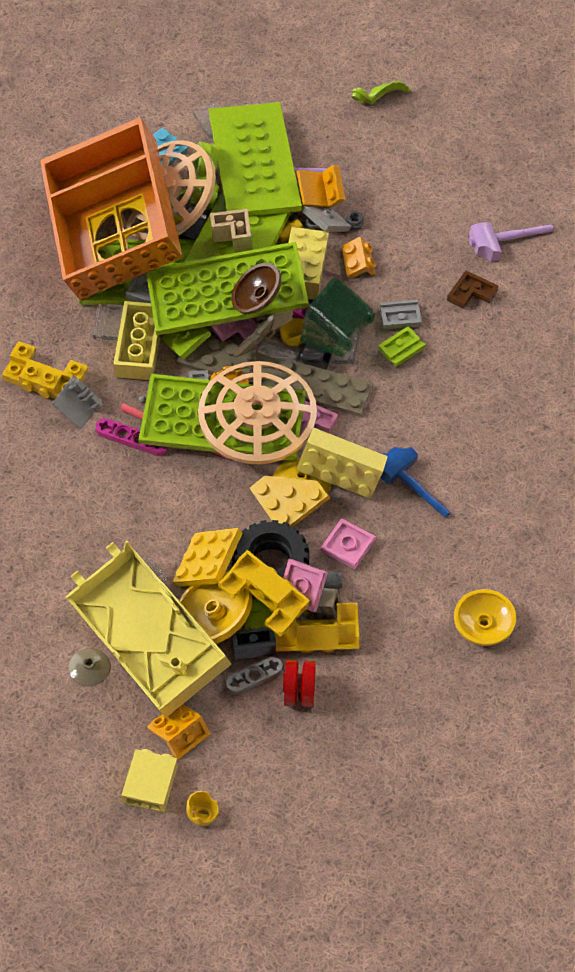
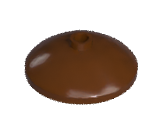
(256, 288)

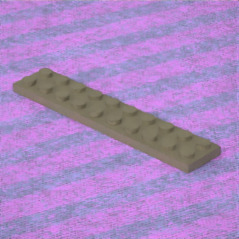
(328, 387)

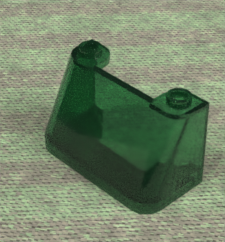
(335, 318)

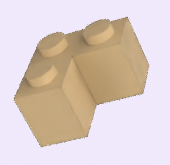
(232, 227)

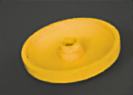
(216, 610)

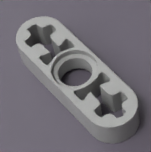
(238, 677)

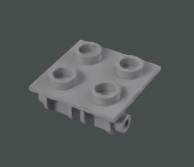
(77, 402)

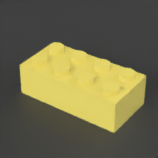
(312, 254)
(136, 342)
(342, 463)

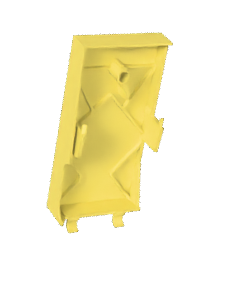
(147, 629)

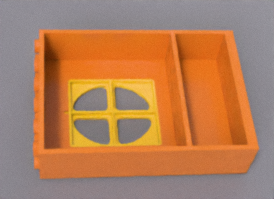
(102, 180)

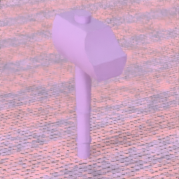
(486, 241)

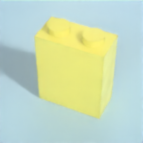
(149, 780)

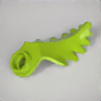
(360, 94)

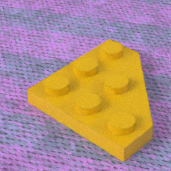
(289, 498)

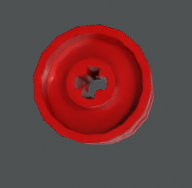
(299, 683)

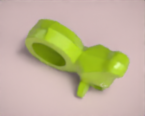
(200, 168)

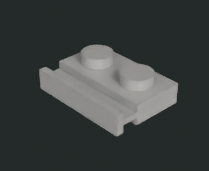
(400, 314)

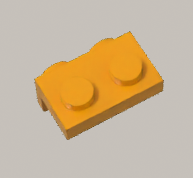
(358, 257)

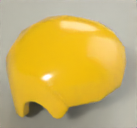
(291, 332)
(199, 802)

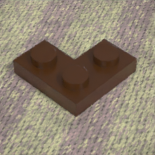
(469, 286)

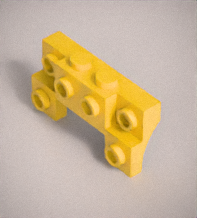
(37, 376)
(267, 587)
(323, 634)

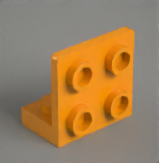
(321, 188)
(180, 730)

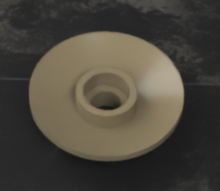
(90, 674)

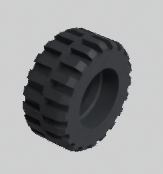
(273, 536)

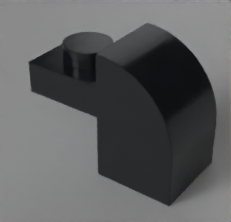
(194, 230)

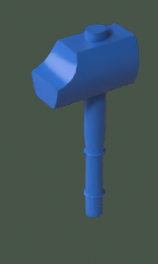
(396, 465)

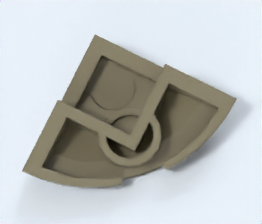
(256, 338)

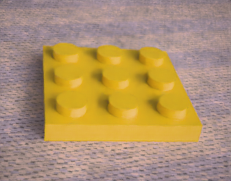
(207, 557)

